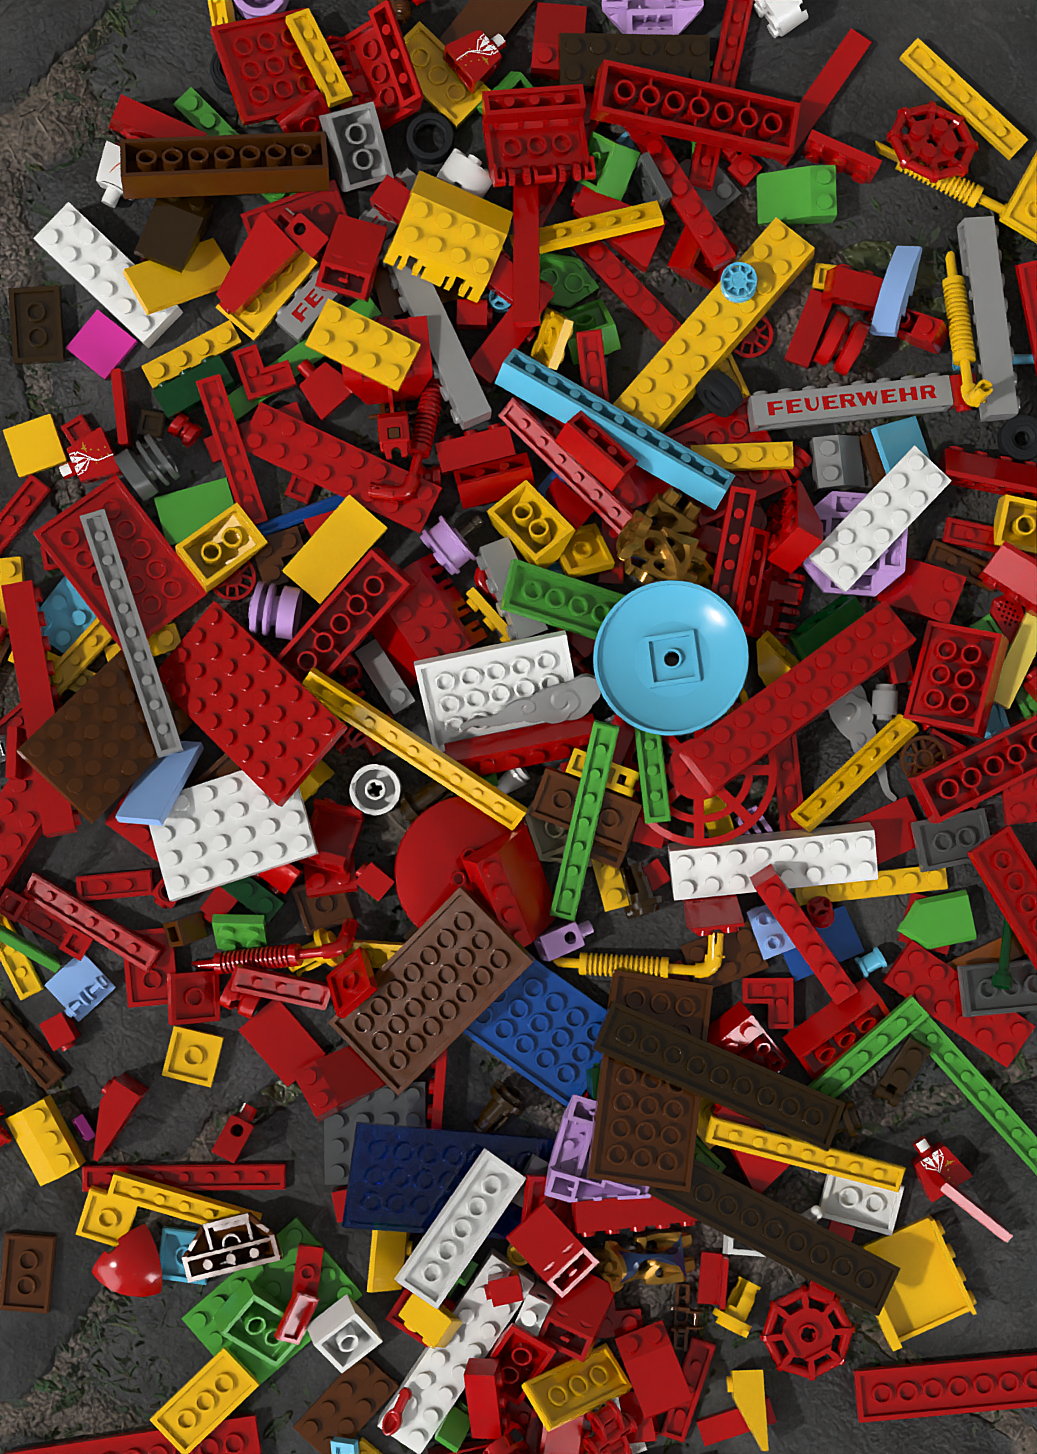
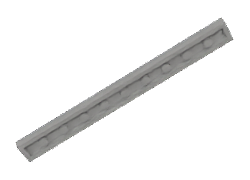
(131, 633)

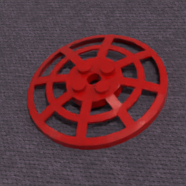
(688, 785)

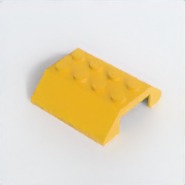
(449, 235)

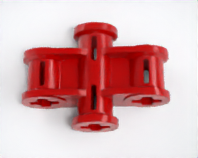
(610, 1430)

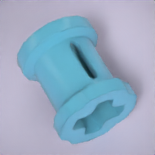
(870, 962)

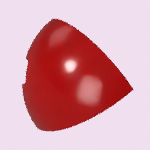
(132, 1265)

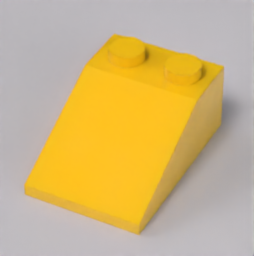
(220, 547)

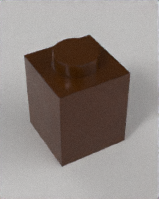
(185, 930)

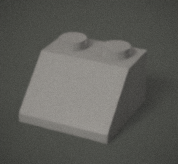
(836, 462)

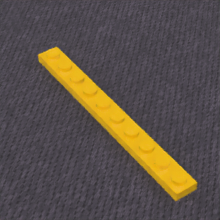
(415, 750)

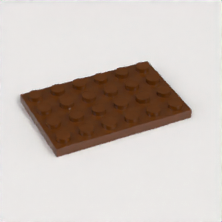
(97, 741)

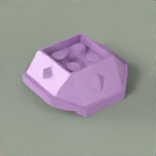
(652, 16)
(880, 574)

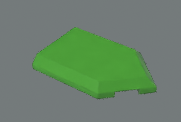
(567, 277)
(939, 920)

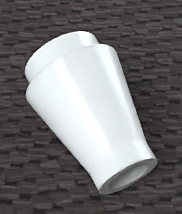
(513, 780)

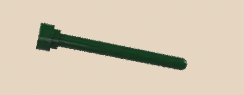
(1002, 977)

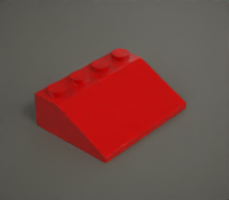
(956, 678)
(512, 884)

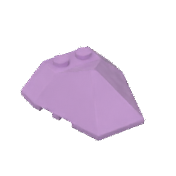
(570, 1159)

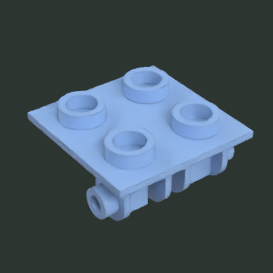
(768, 932)
(80, 987)

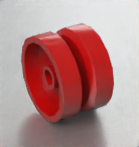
(843, 344)

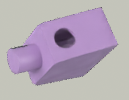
(552, 942)

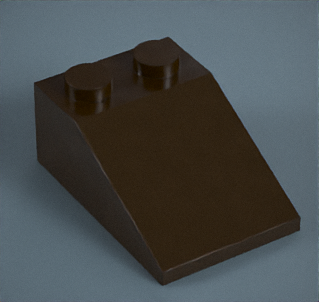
(175, 230)

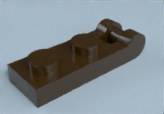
(902, 1070)

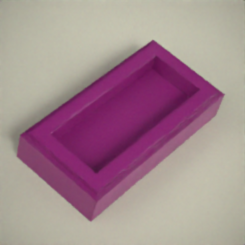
(83, 1127)

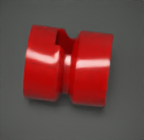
(244, 1003)

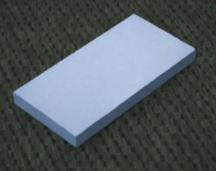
(159, 787)

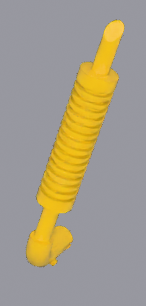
(954, 186)
(961, 334)
(646, 966)

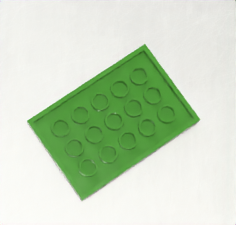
(278, 1281)

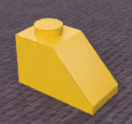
(773, 658)

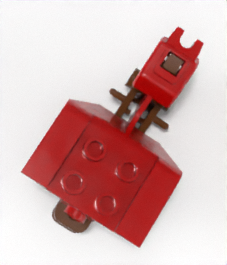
(394, 427)

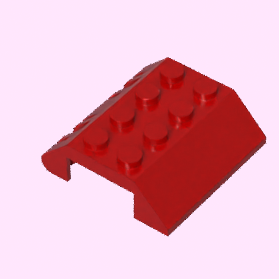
(379, 67)
(536, 135)
(764, 589)
(425, 621)

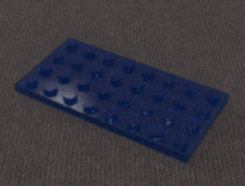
(409, 1173)

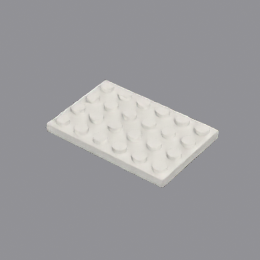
(487, 680)
(227, 834)

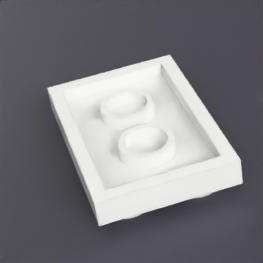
(860, 1204)

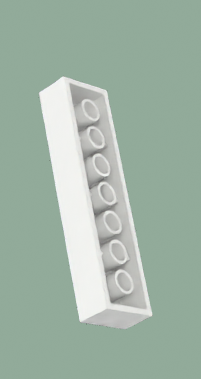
(799, 857)
(439, 1372)

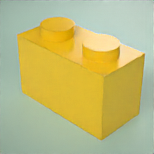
(433, 1324)

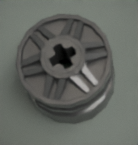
(147, 466)

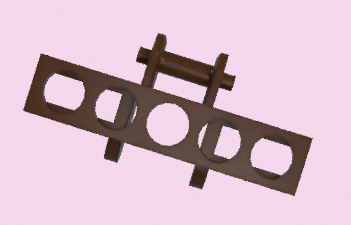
(684, 1330)

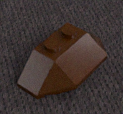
(230, 1247)

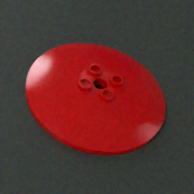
(432, 853)

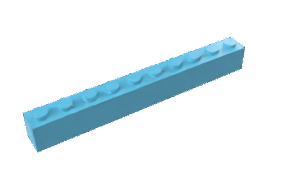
(650, 447)

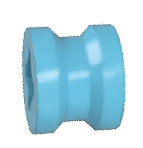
(497, 307)

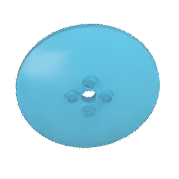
(644, 631)

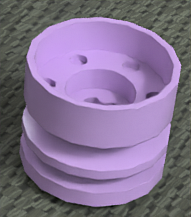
(275, 610)

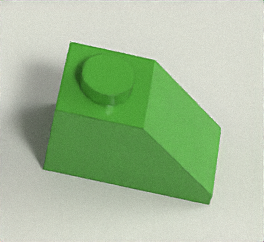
(454, 1426)

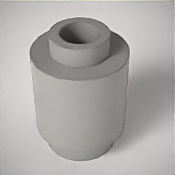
(884, 701)

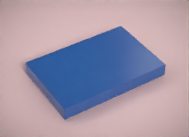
(840, 938)

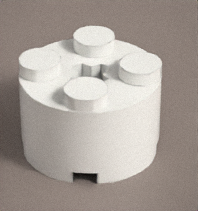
(781, 15)
(465, 173)
(362, 783)

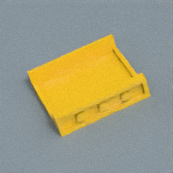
(928, 1284)

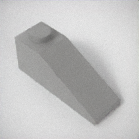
(385, 677)

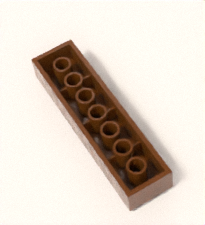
(224, 165)

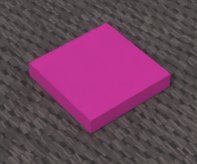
(101, 344)

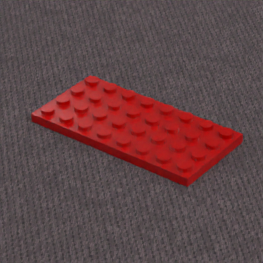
(249, 703)

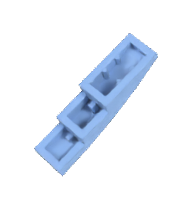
(895, 290)

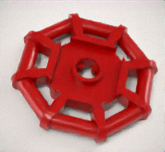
(936, 131)
(803, 1347)

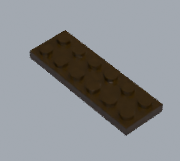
(673, 54)

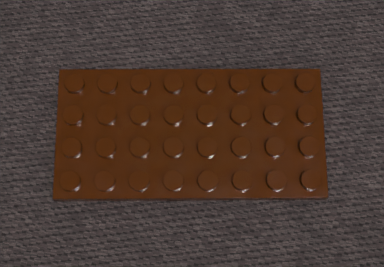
(433, 990)
(641, 1123)

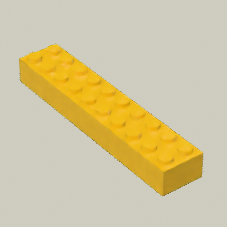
(715, 330)

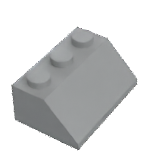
(356, 146)

